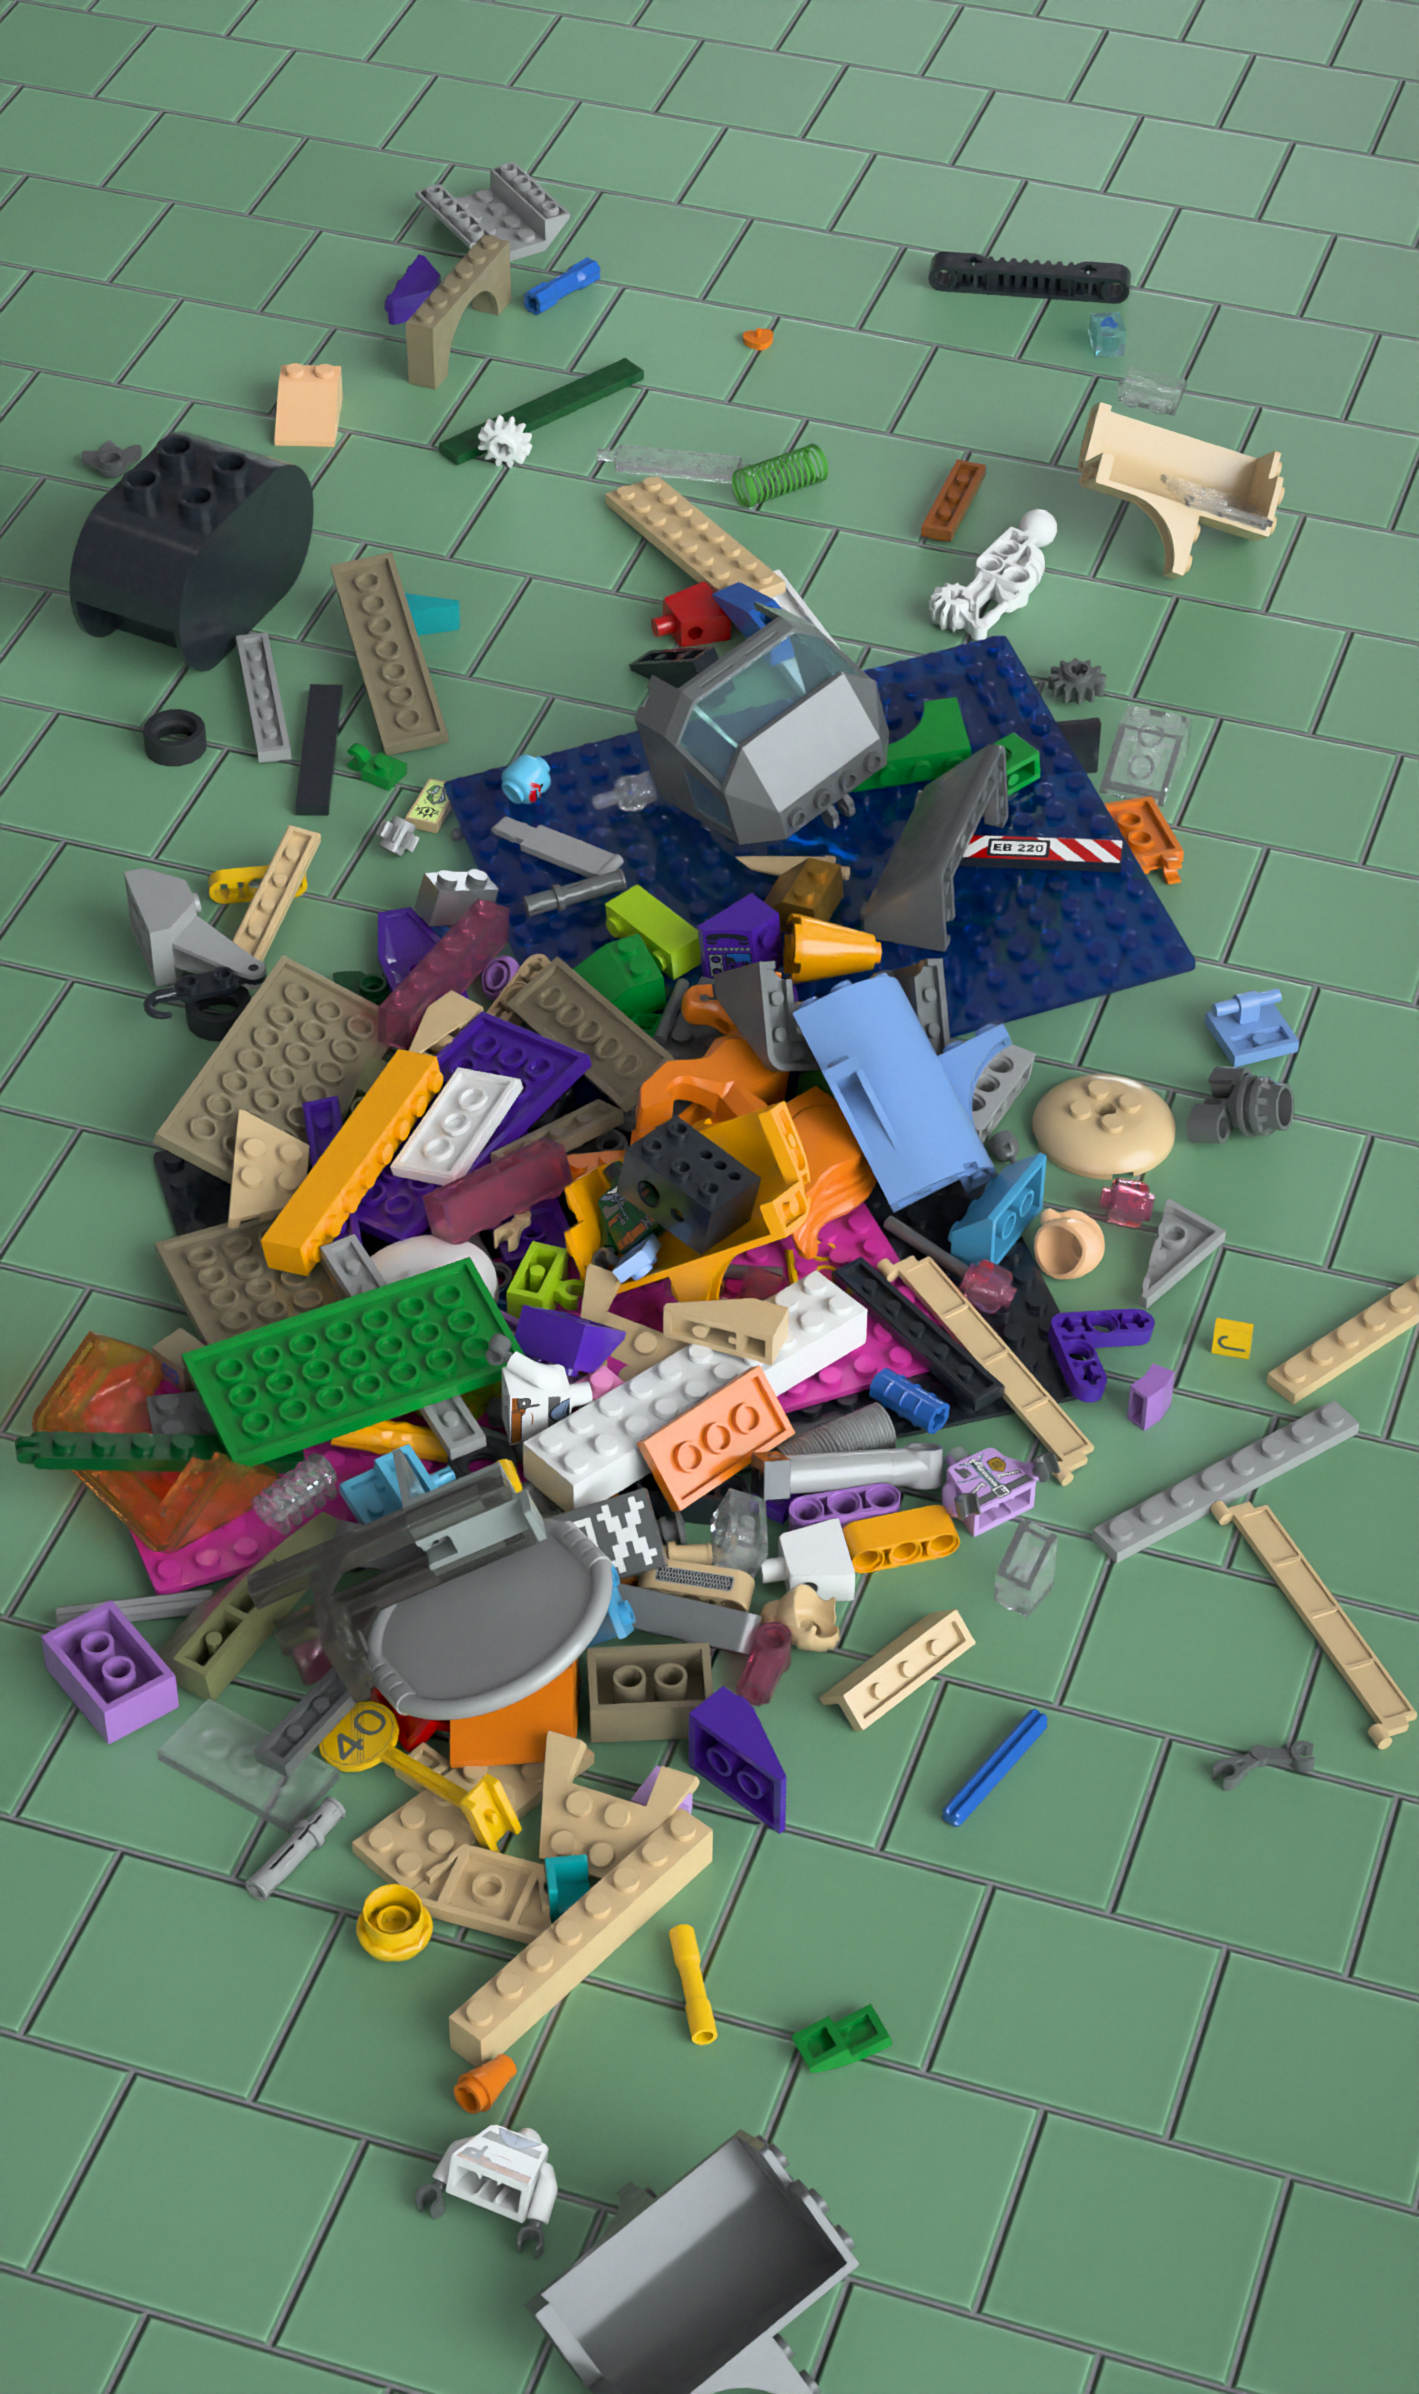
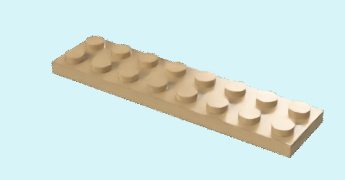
(691, 537)

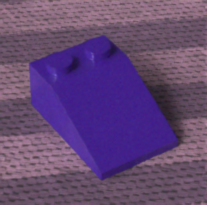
(737, 1757)

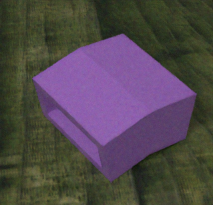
(1150, 1397)

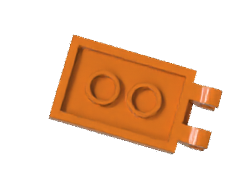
(1148, 836)

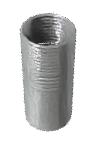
(860, 1430)

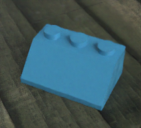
(1000, 1213)

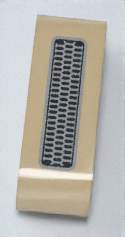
(702, 1583)

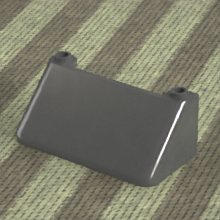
(917, 883)
(765, 1004)

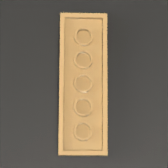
(432, 1828)

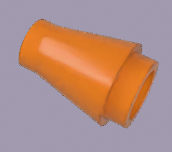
(482, 2085)

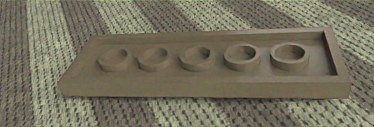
(578, 1016)

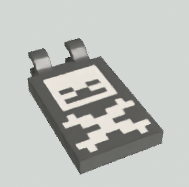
(623, 1531)

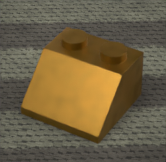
(807, 889)

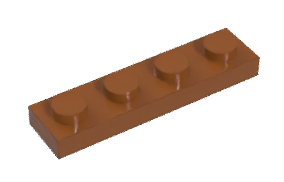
(953, 500)

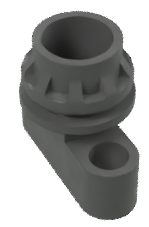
(1242, 1102)

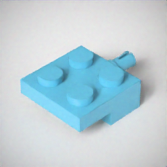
(377, 1490)

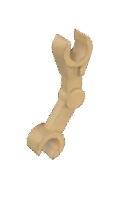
(512, 1231)

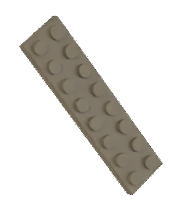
(389, 654)

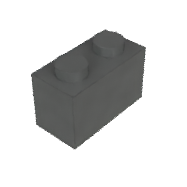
(448, 895)

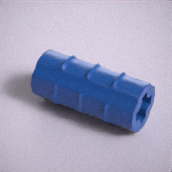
(909, 1400)

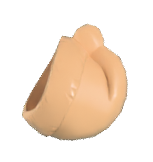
(1068, 1244)

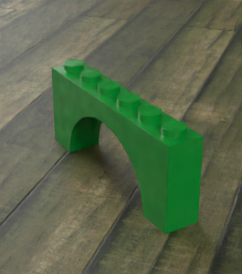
(927, 751)

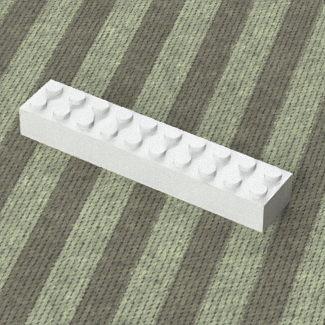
(596, 1447)

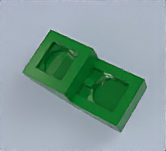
(840, 2043)

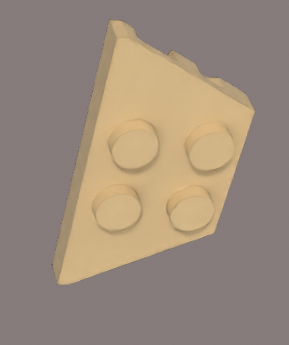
(264, 1170)
(488, 1893)

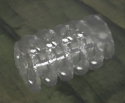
(296, 1494)

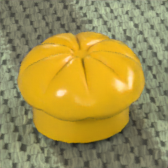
(394, 1924)

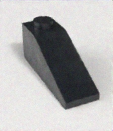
(675, 665)

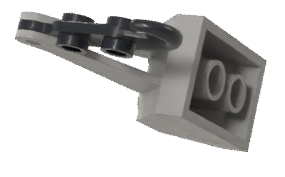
(179, 941)

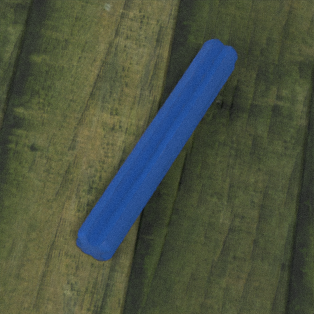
(994, 1767)

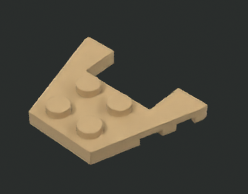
(642, 1345)
(596, 1823)

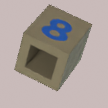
(169, 1353)

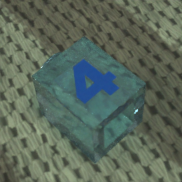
(1107, 334)

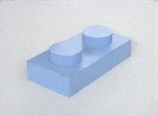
(638, 1260)

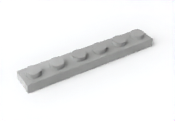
(263, 697)

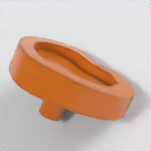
(758, 339)

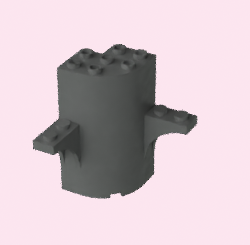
(699, 2281)

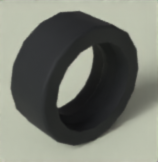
(174, 752)
(216, 1026)

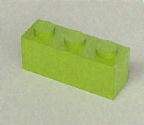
(666, 935)

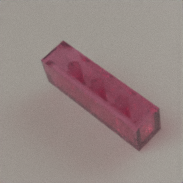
(498, 1191)

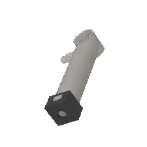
(779, 1475)

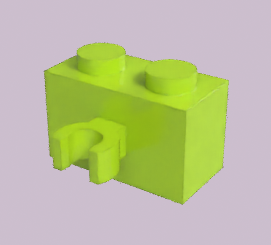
(543, 1281)

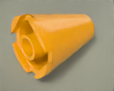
(826, 950)

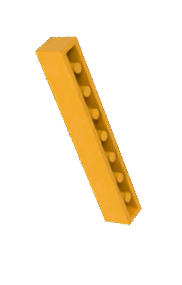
(352, 1162)

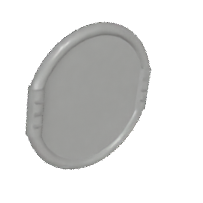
(492, 1629)

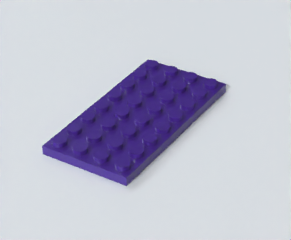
(488, 1044)

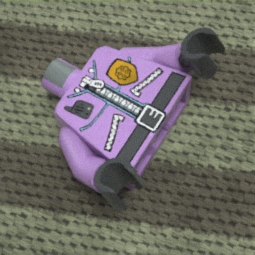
(991, 1486)

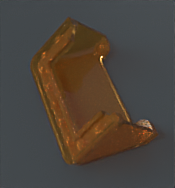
(107, 1392)

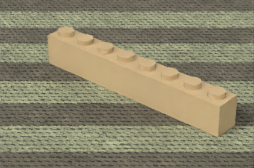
(580, 1939)

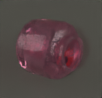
(1127, 1202)
(988, 1286)

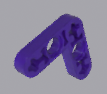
(1075, 1335)

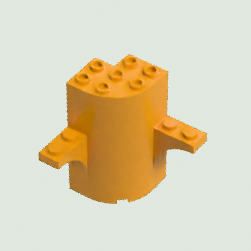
(761, 1142)

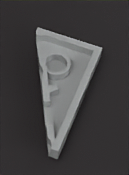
(1180, 1246)

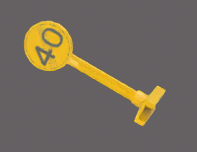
(370, 1737)

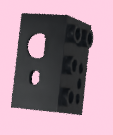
(693, 1177)

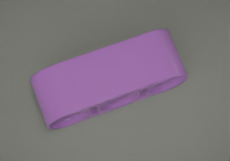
(846, 1504)

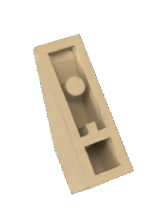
(730, 1326)

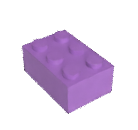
(110, 1671)

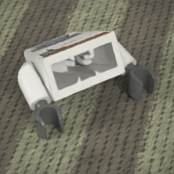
(531, 1393)
(501, 2174)

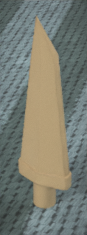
(780, 864)

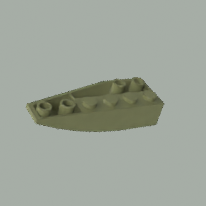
(229, 1627)

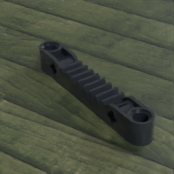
(1029, 279)

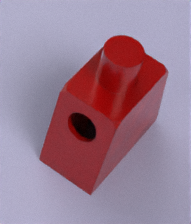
(693, 618)

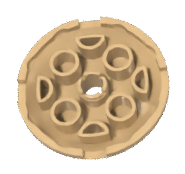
(1103, 1126)

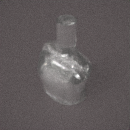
(630, 793)

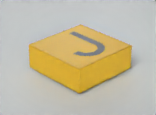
(1232, 1338)

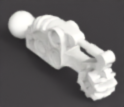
(1002, 573)

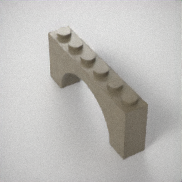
(478, 277)

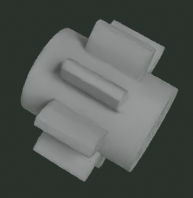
(397, 836)

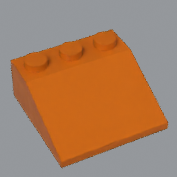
(519, 1730)

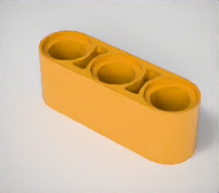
(900, 1538)

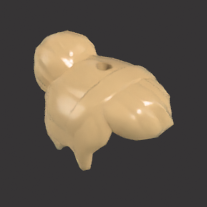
(807, 1617)

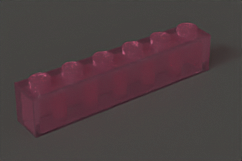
(447, 967)

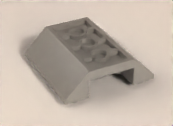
(510, 210)

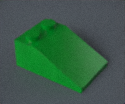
(626, 976)

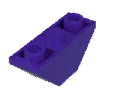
(411, 290)

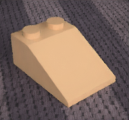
(308, 405)

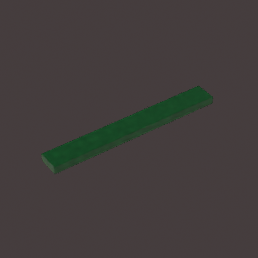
(550, 406)

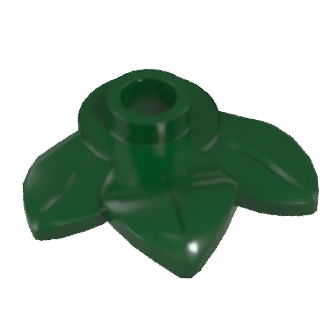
(370, 987)

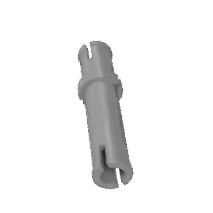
(307, 1836)

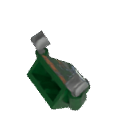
(621, 1221)

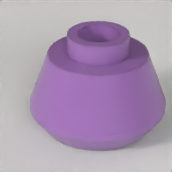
(497, 975)

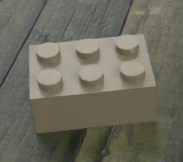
(646, 1690)

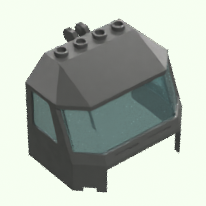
(766, 734)

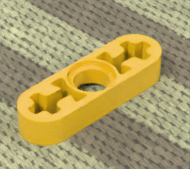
(231, 877)

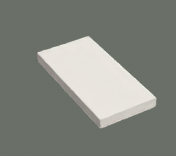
(456, 1127)

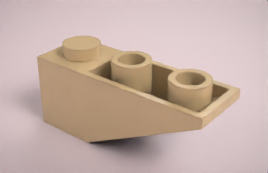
(443, 1022)

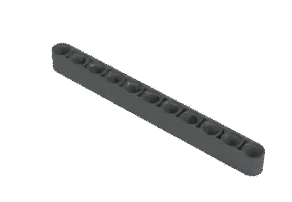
(653, 1610)

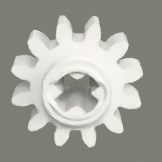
(505, 441)

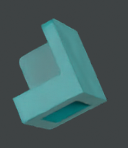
(565, 1882)

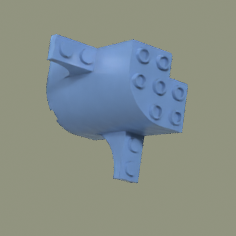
(896, 1092)

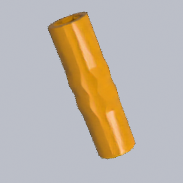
(391, 1435)

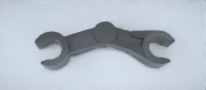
(1260, 1756)

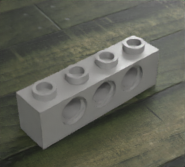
(999, 1088)

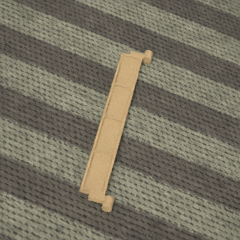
(977, 1337)
(1323, 1618)

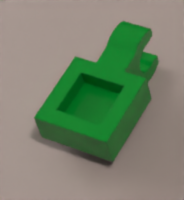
(378, 770)

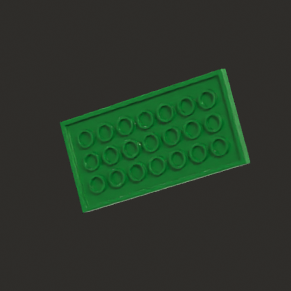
(349, 1363)

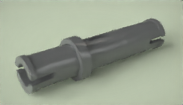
(561, 896)

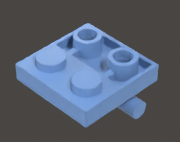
(1251, 1027)

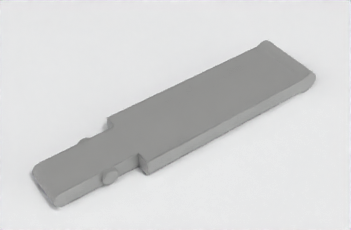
(558, 848)

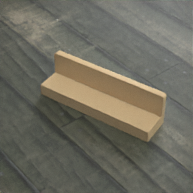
(900, 1668)

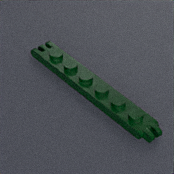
(126, 1451)

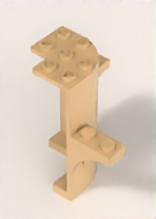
(1130, 456)

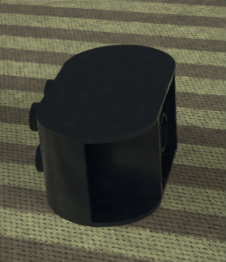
(192, 547)

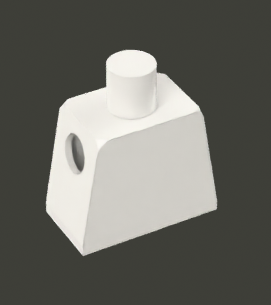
(815, 1558)

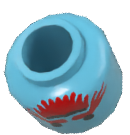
(526, 779)

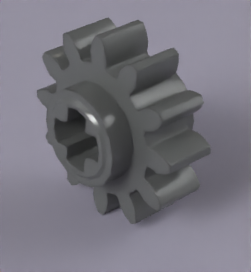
(1076, 681)

